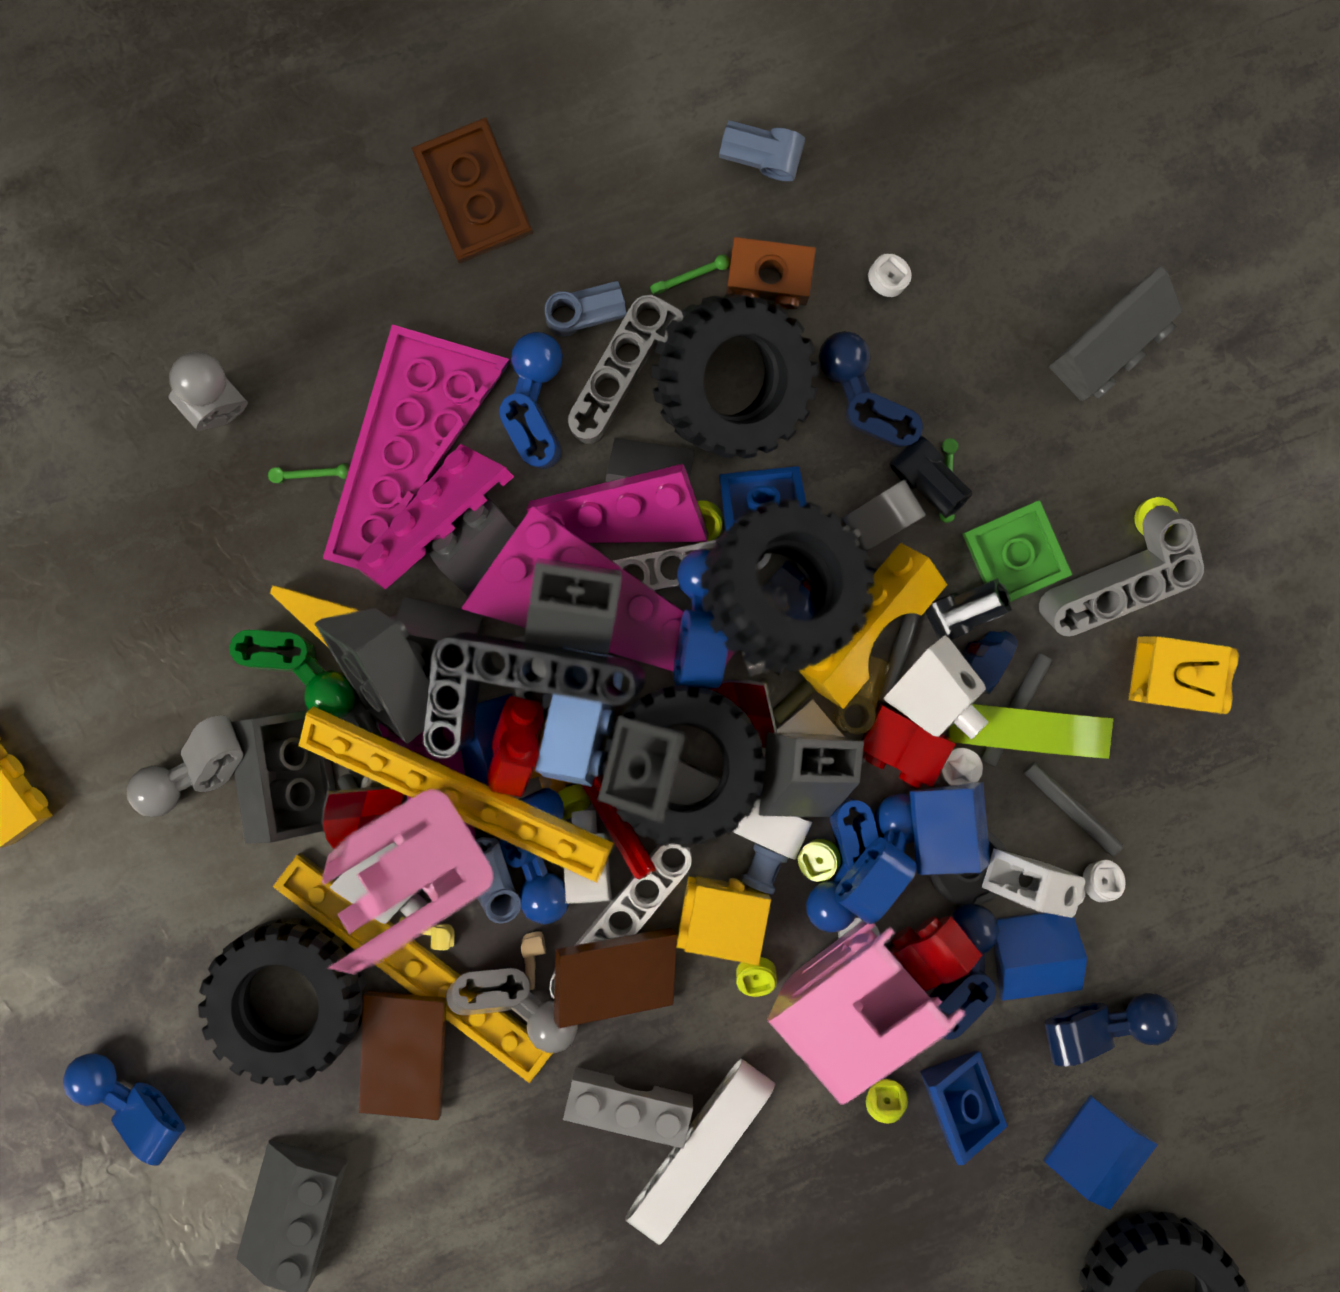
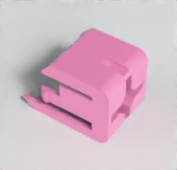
(430, 854)
(856, 1013)

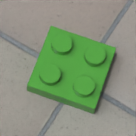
(1018, 551)

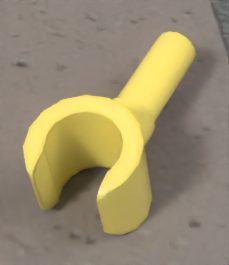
(441, 936)

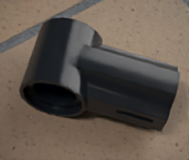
(925, 470)
(959, 613)

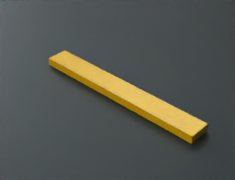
(474, 801)
(413, 969)

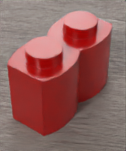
(515, 746)
(905, 746)
(935, 952)

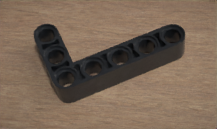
(517, 673)

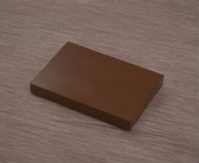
(472, 190)
(614, 977)
(402, 1055)

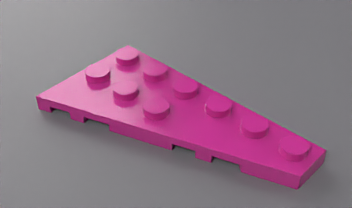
(413, 418)
(644, 622)

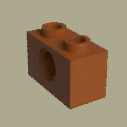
(792, 262)

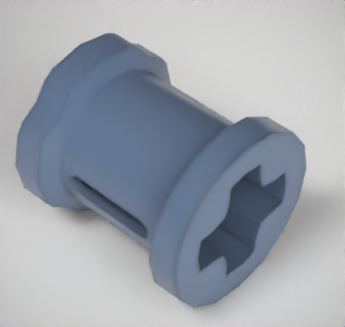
(763, 869)

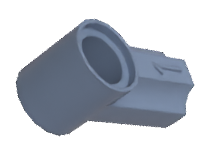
(772, 151)
(590, 306)
(509, 905)

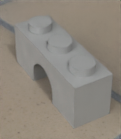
(648, 1115)

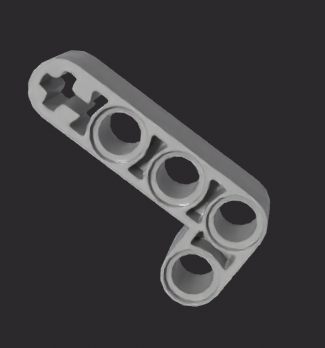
(623, 372)
(1074, 605)

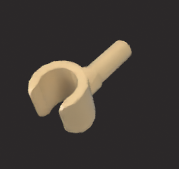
(532, 945)

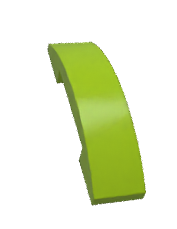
(1040, 732)

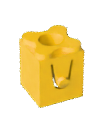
(1183, 674)
(723, 919)

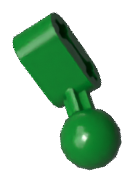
(323, 689)

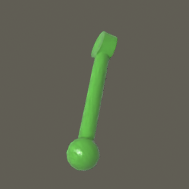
(721, 262)
(949, 448)
(278, 475)

